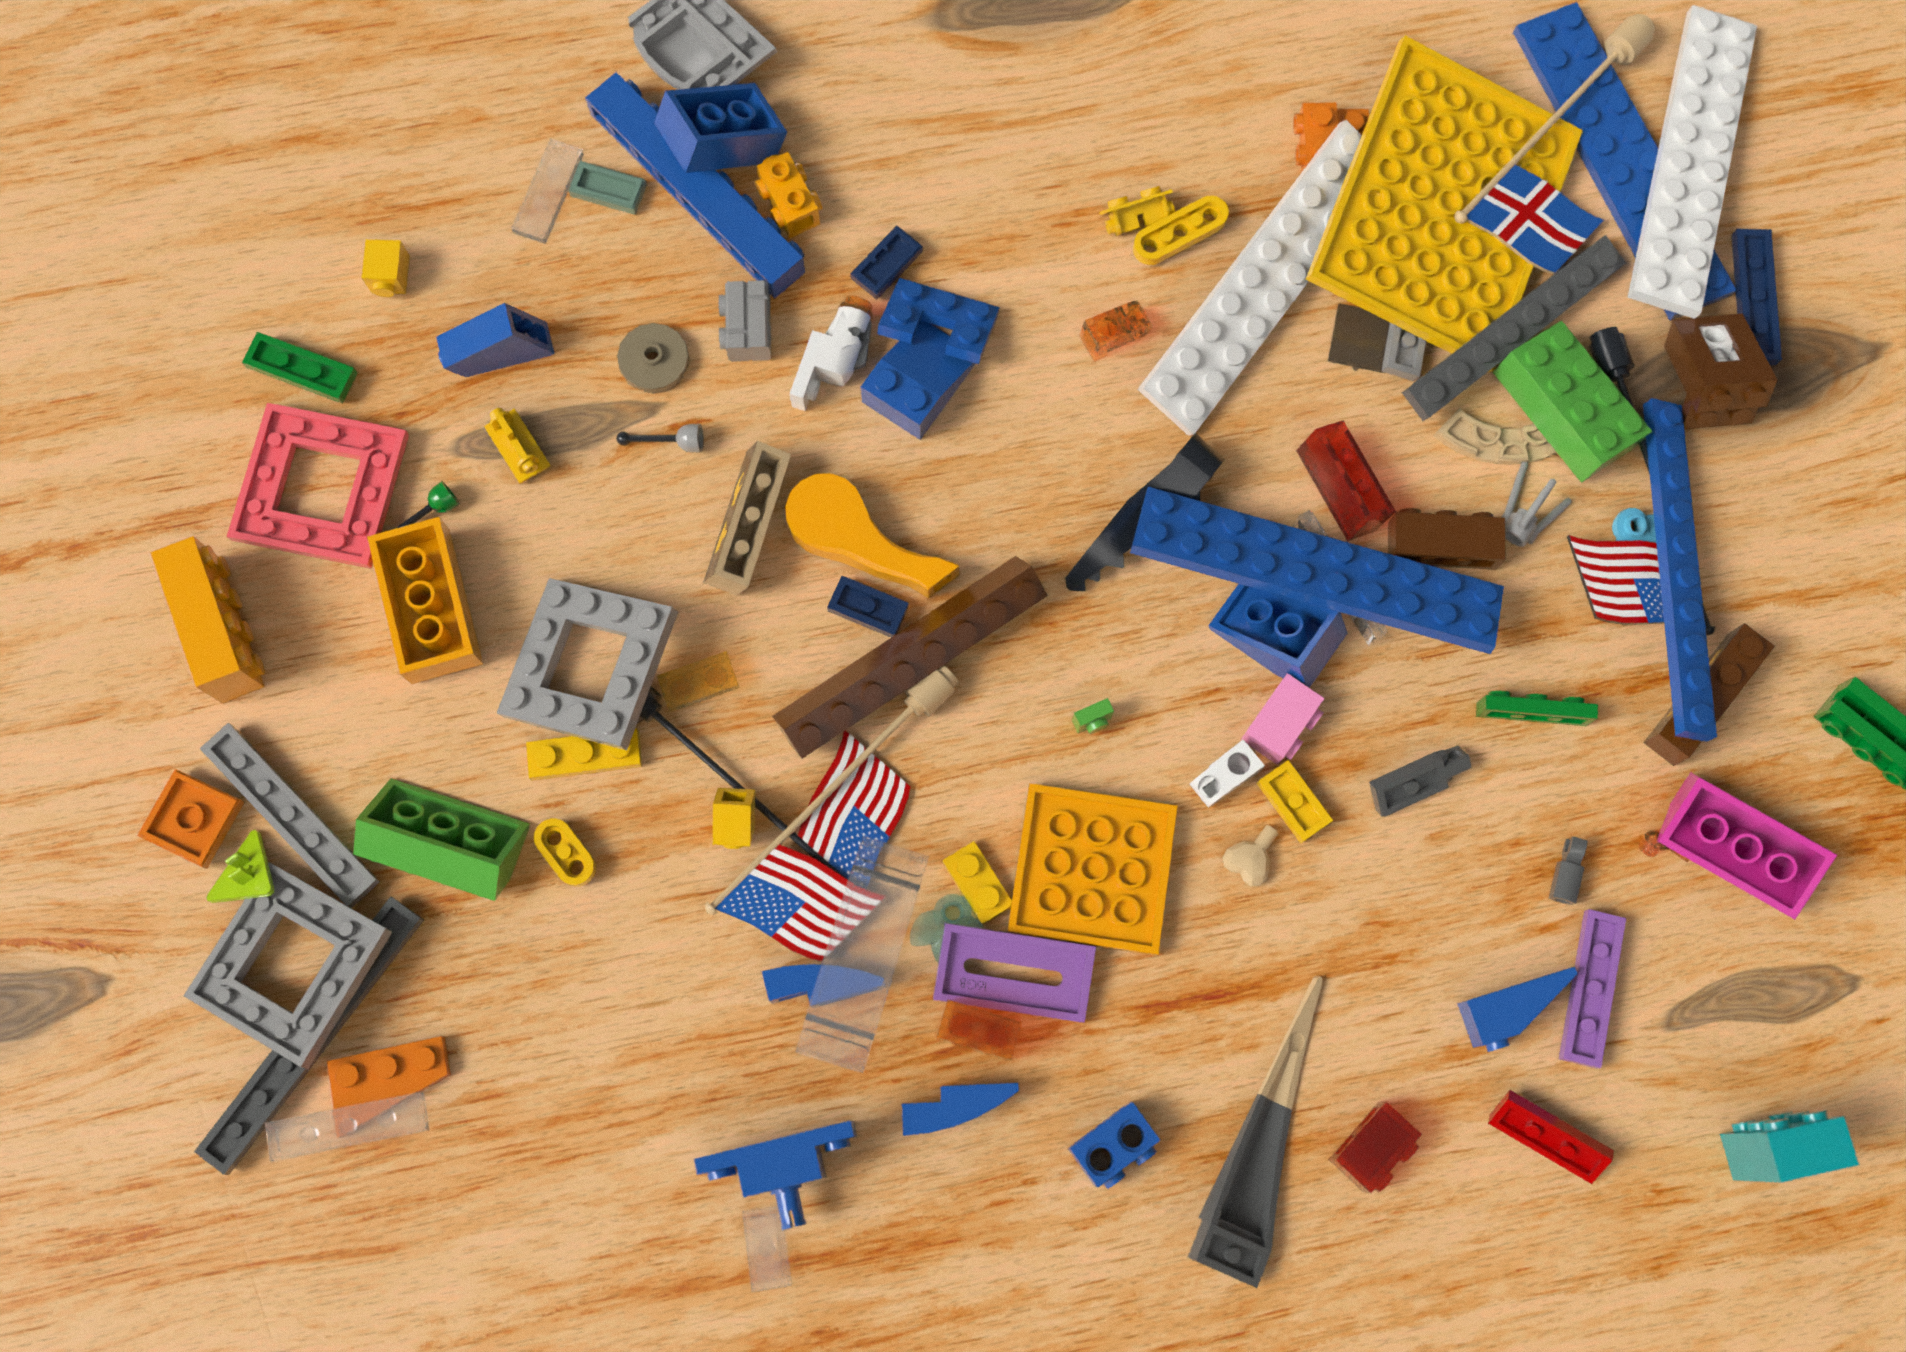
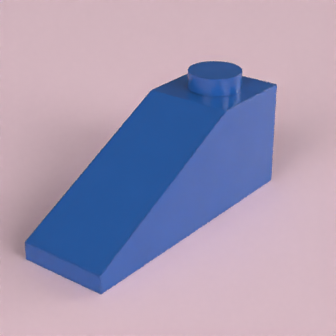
(1509, 1011)

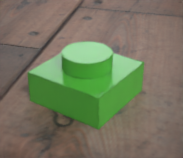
(1093, 717)

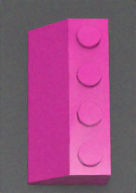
(1744, 846)

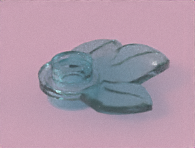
(930, 924)

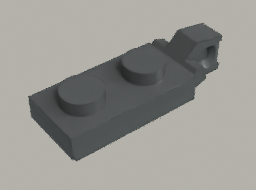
(1417, 780)

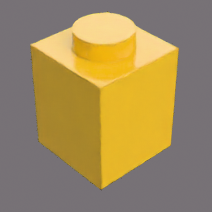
(385, 267)
(733, 817)

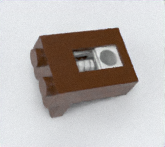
(1719, 370)

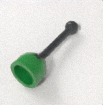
(439, 499)

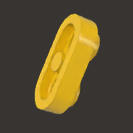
(564, 854)

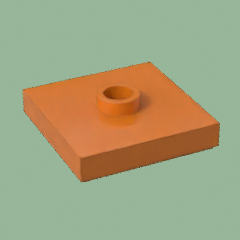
(190, 819)

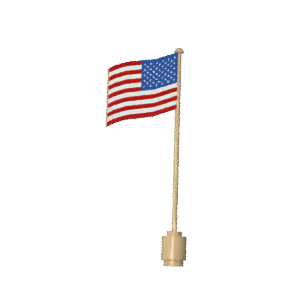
(793, 893)

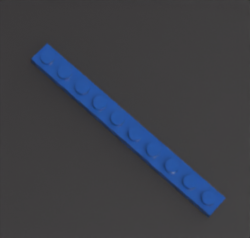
(1679, 572)

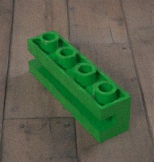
(1868, 726)

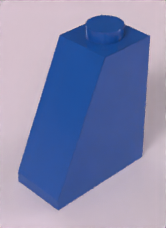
(494, 341)

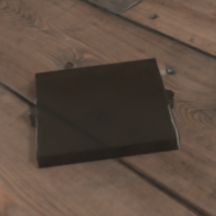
(1358, 339)

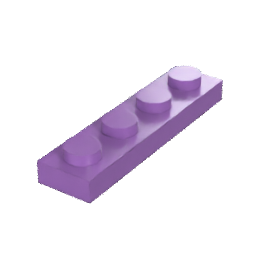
(1592, 989)

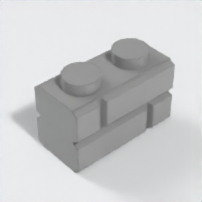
(747, 321)

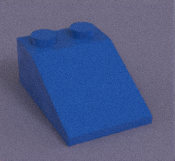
(915, 380)
(1280, 632)

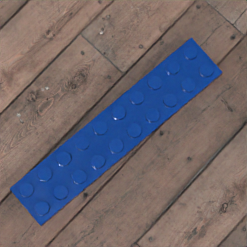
(1613, 136)
(1318, 570)

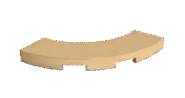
(1491, 443)

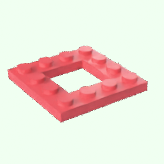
(280, 432)

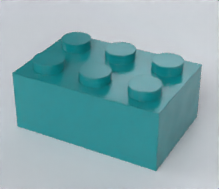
(1788, 1147)

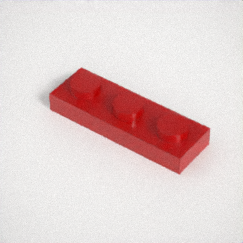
(1551, 1137)

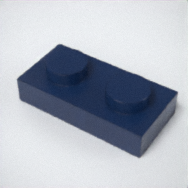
(867, 607)

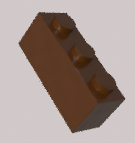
(1448, 538)

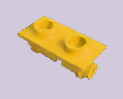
(1124, 213)
(516, 444)

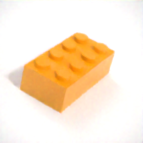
(424, 600)
(208, 619)

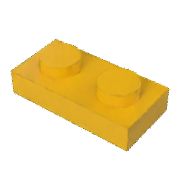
(1294, 801)
(977, 883)

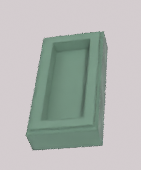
(607, 187)

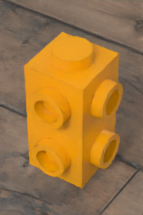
(785, 188)

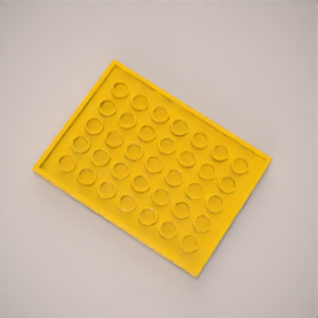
(1421, 159)

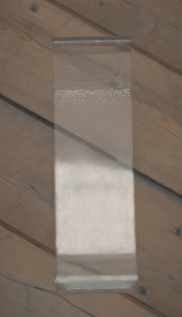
(862, 954)

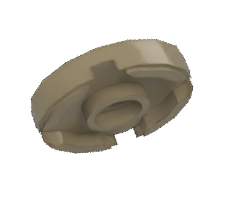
(655, 374)

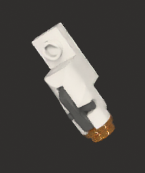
(835, 354)

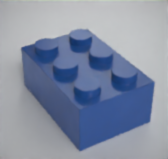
(719, 127)

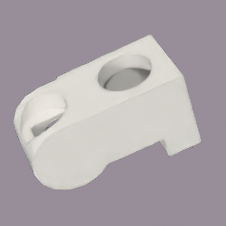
(1227, 773)

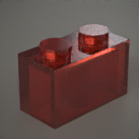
(1376, 1148)

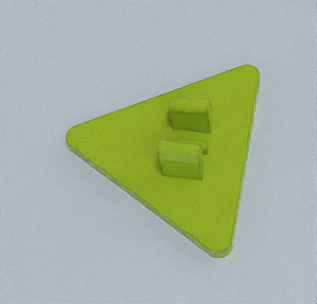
(245, 875)

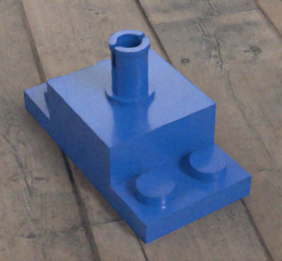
(779, 1166)

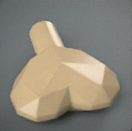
(1251, 857)

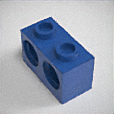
(1108, 1136)

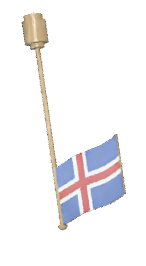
(1529, 211)

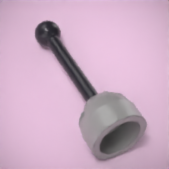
(688, 438)

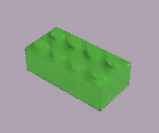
(1571, 401)

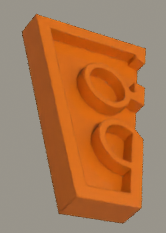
(388, 1072)

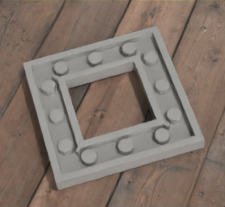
(614, 720)
(303, 1032)

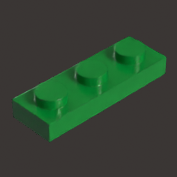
(300, 367)
(1537, 709)

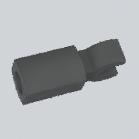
(1569, 872)

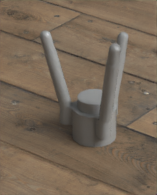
(1521, 525)

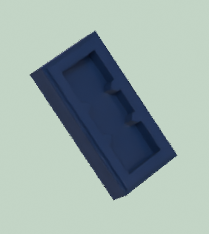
(886, 262)

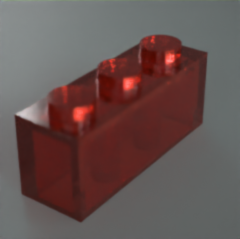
(1345, 480)

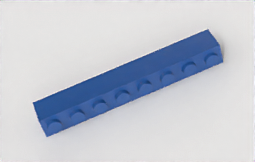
(703, 194)

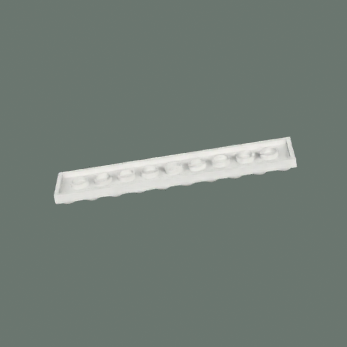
(1692, 163)
(1251, 292)

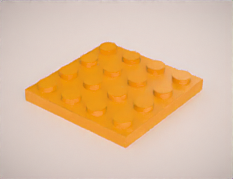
(1093, 869)

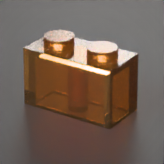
(979, 1030)

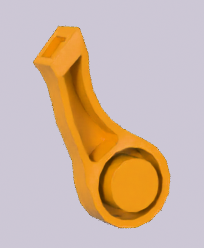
(832, 522)

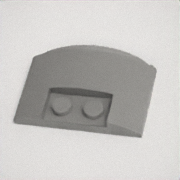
(698, 42)

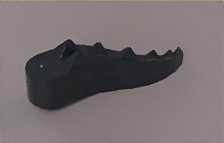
(1183, 476)

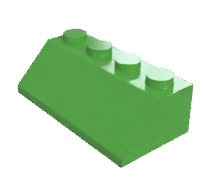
(440, 839)

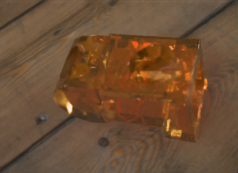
(1114, 329)

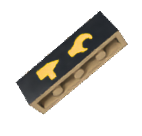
(747, 518)

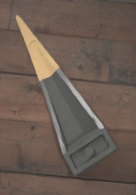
(1243, 1201)

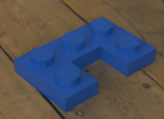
(967, 318)

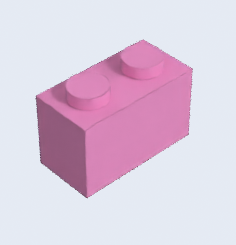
(1283, 719)

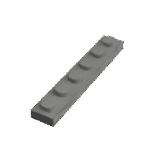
(290, 815)

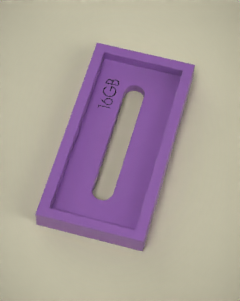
(1061, 1001)

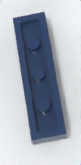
(1757, 288)

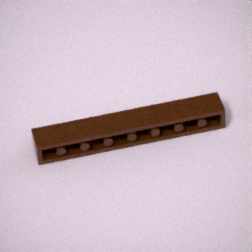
(909, 656)

